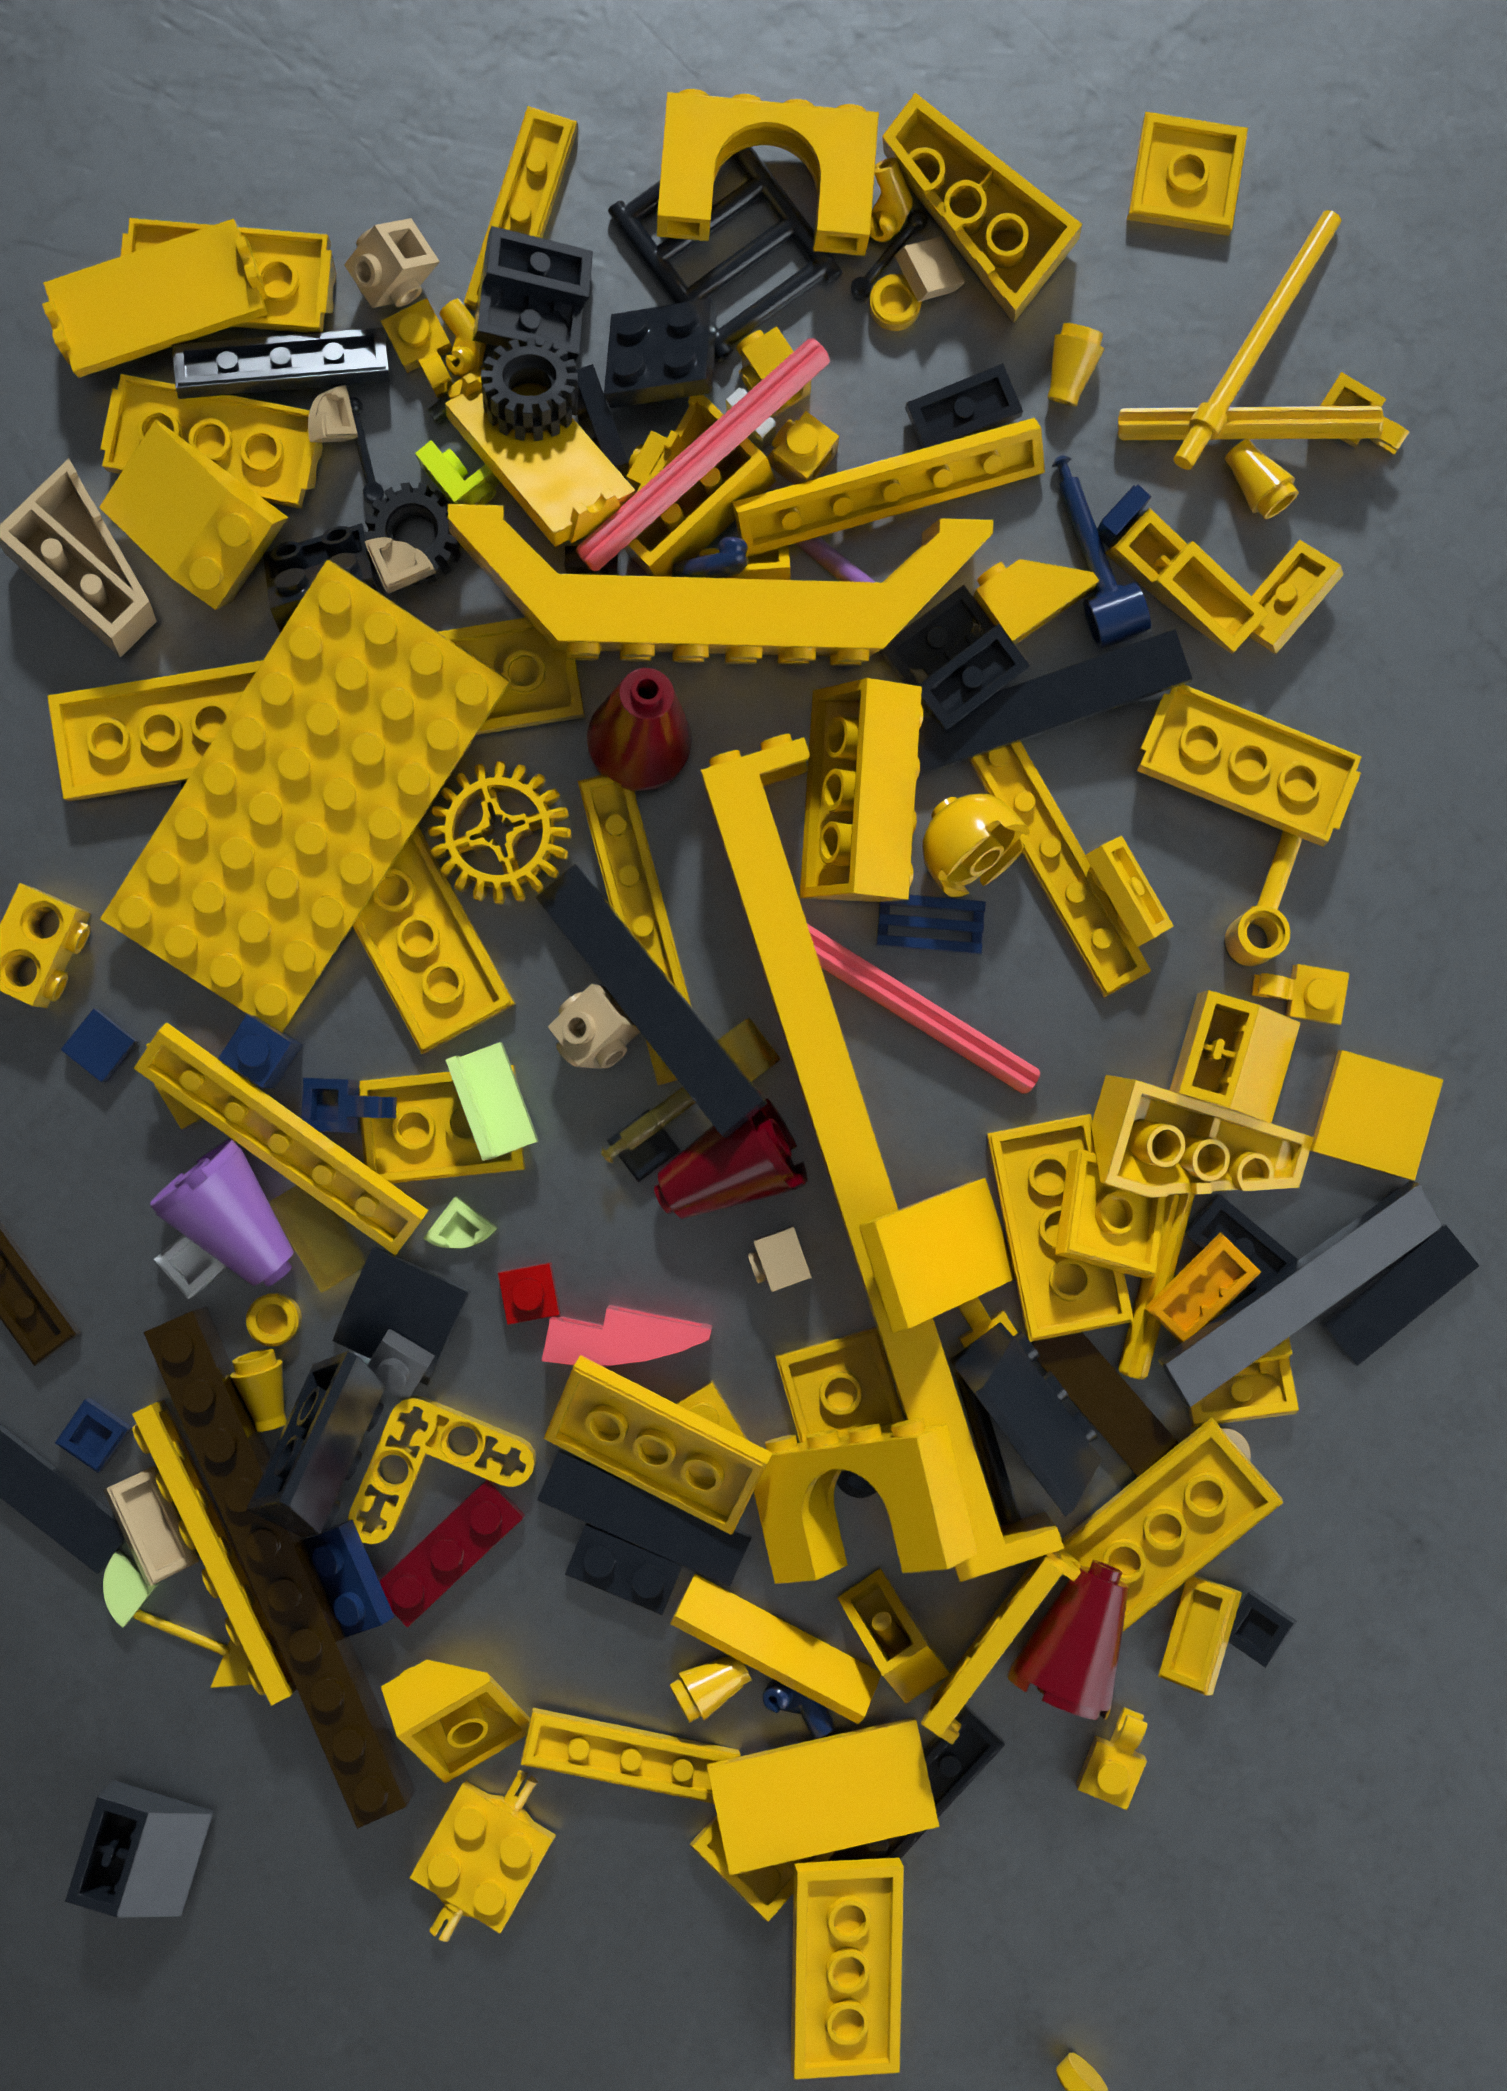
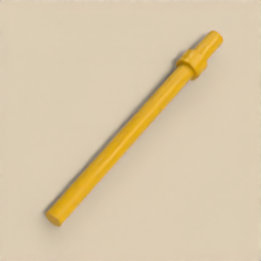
(1211, 415)

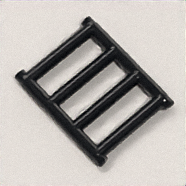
(791, 225)

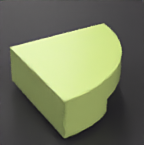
(459, 1227)
(124, 1588)

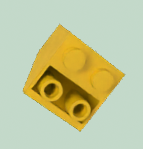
(1235, 1055)

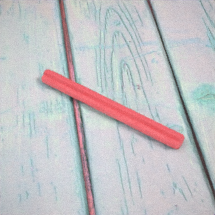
(703, 454)
(924, 1014)

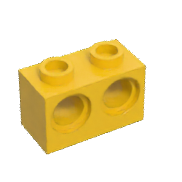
(23, 940)

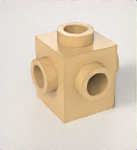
(391, 263)
(592, 1029)

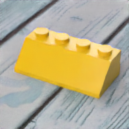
(861, 791)

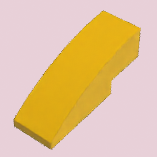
(1186, 581)

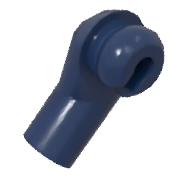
(726, 563)
(816, 1716)

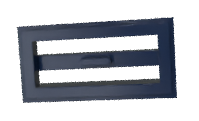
(975, 927)

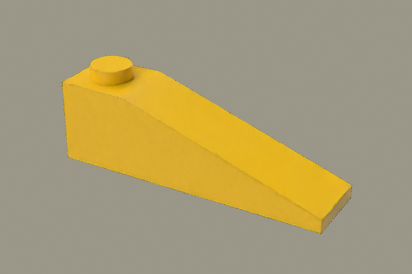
(1180, 1145)

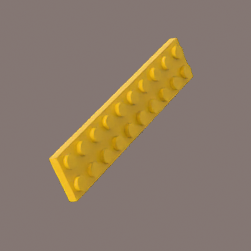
(161, 726)

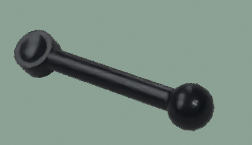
(861, 286)
(372, 489)

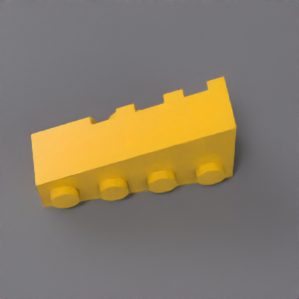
(984, 207)

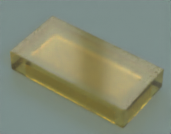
(318, 1238)

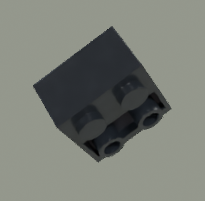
(294, 566)
(139, 1853)

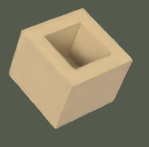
(779, 1259)

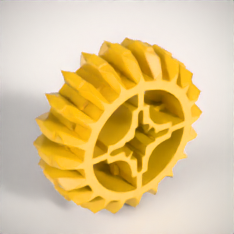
(476, 838)

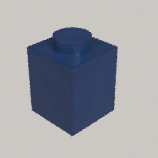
(260, 1052)

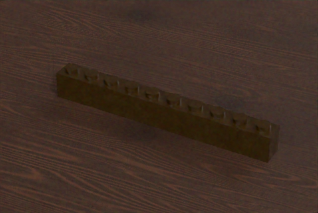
(281, 1571)

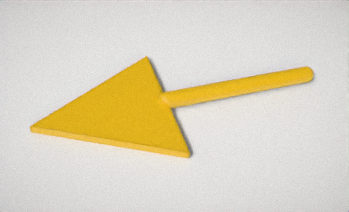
(234, 1664)

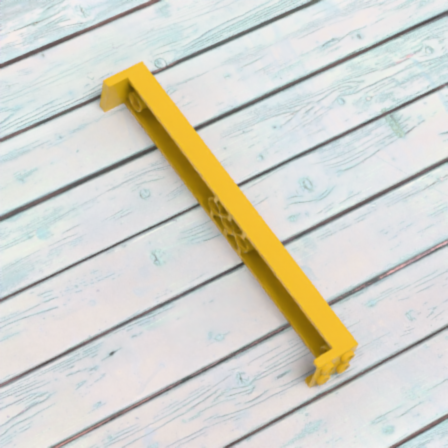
(841, 1119)

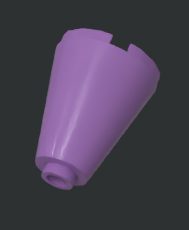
(227, 1215)

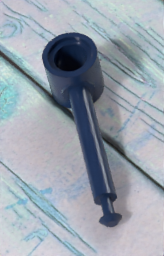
(1116, 610)

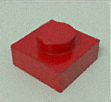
(529, 1293)

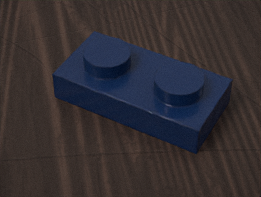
(349, 1578)

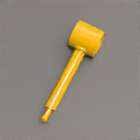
(1266, 912)

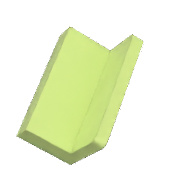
(492, 1101)

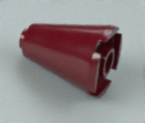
(640, 732)
(731, 1170)
(1077, 1644)

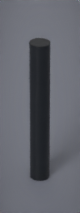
(990, 1455)

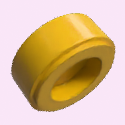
(893, 303)
(273, 1319)
(1079, 2075)

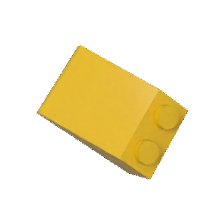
(191, 516)

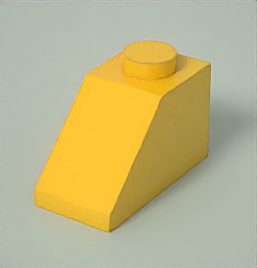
(1030, 594)
(893, 1636)

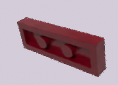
(449, 1551)

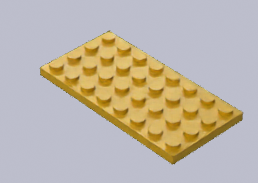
(305, 797)

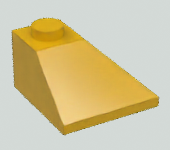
(452, 1716)

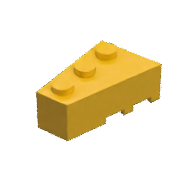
(707, 506)

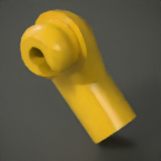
(893, 203)
(466, 354)

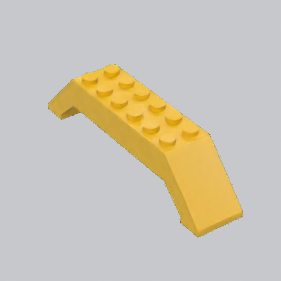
(713, 614)

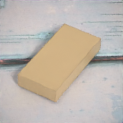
(149, 1527)

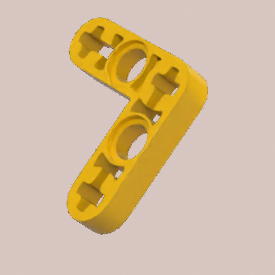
(435, 1443)

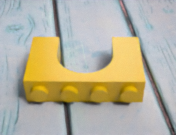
(830, 141)
(907, 1467)

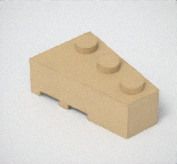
(74, 558)

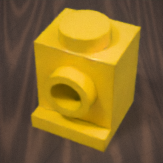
(760, 356)
(803, 449)

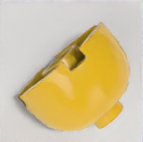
(970, 841)

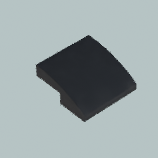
(532, 291)
(954, 657)
(402, 1299)

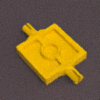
(483, 1856)

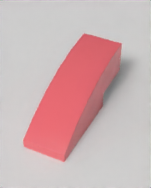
(622, 1339)

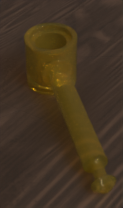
(747, 1049)

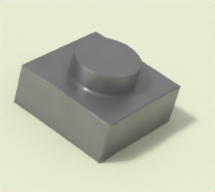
(399, 1364)

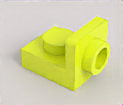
(448, 473)

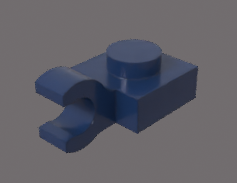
(336, 1105)

